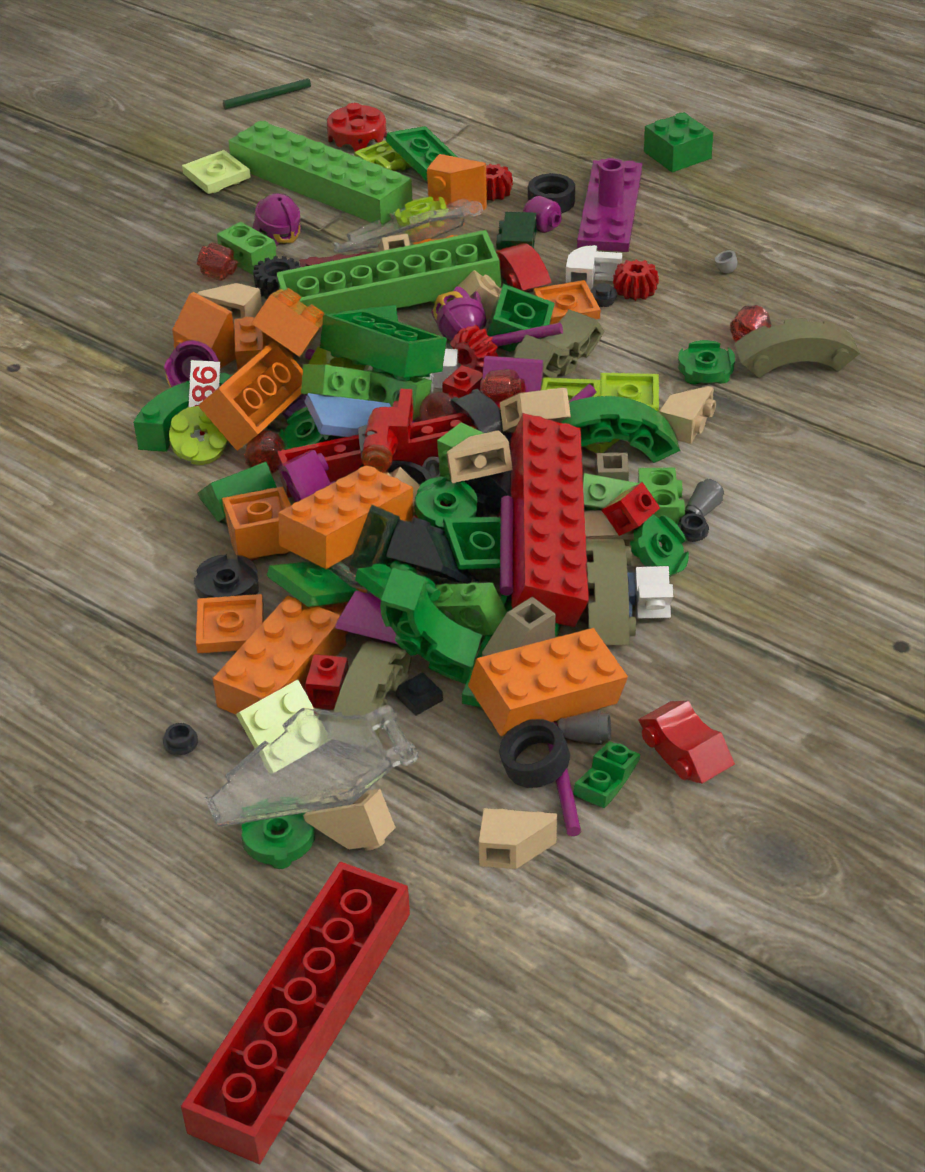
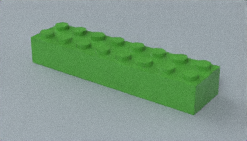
(321, 172)
(395, 275)

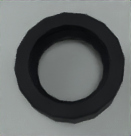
(559, 185)
(540, 772)

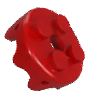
(355, 123)

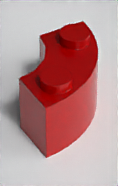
(523, 268)
(686, 742)

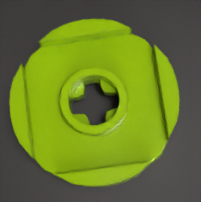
(417, 207)
(191, 448)

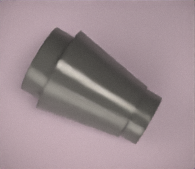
(705, 497)
(587, 727)

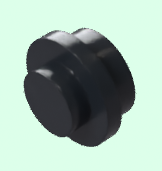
(604, 294)
(694, 527)
(180, 739)

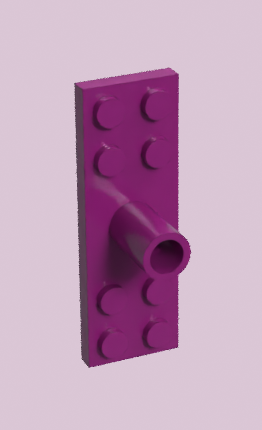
(610, 205)

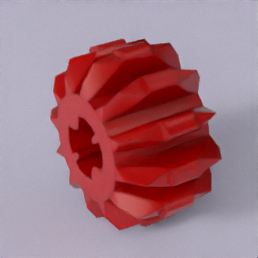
(498, 182)
(635, 279)
(473, 347)

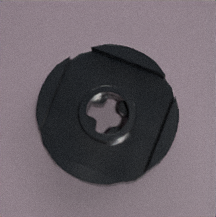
(240, 577)

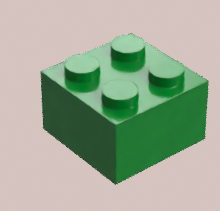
(678, 142)

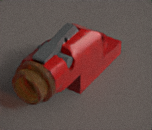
(387, 431)

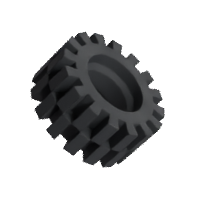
(266, 273)

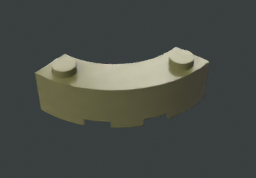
(796, 342)
(563, 350)
(610, 600)
(372, 674)

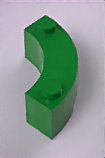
(155, 417)
(624, 419)
(425, 629)

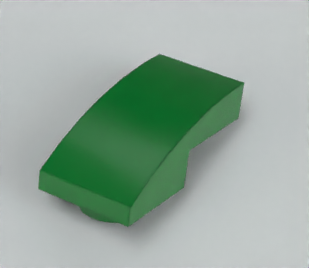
(607, 775)

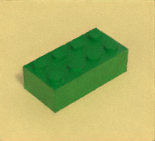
(383, 344)

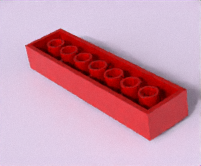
(549, 517)
(296, 1013)

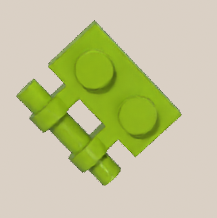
(383, 155)

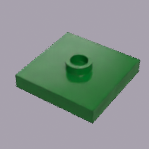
(311, 583)

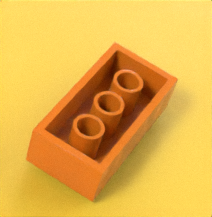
(289, 320)
(254, 395)
(331, 520)
(277, 654)
(547, 680)

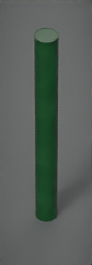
(267, 93)

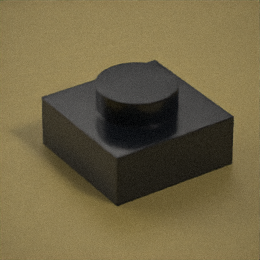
(419, 694)

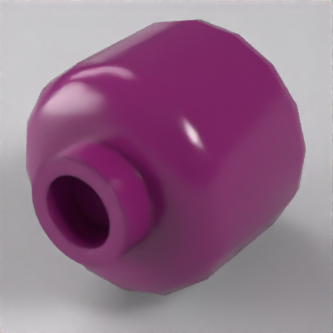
(547, 213)

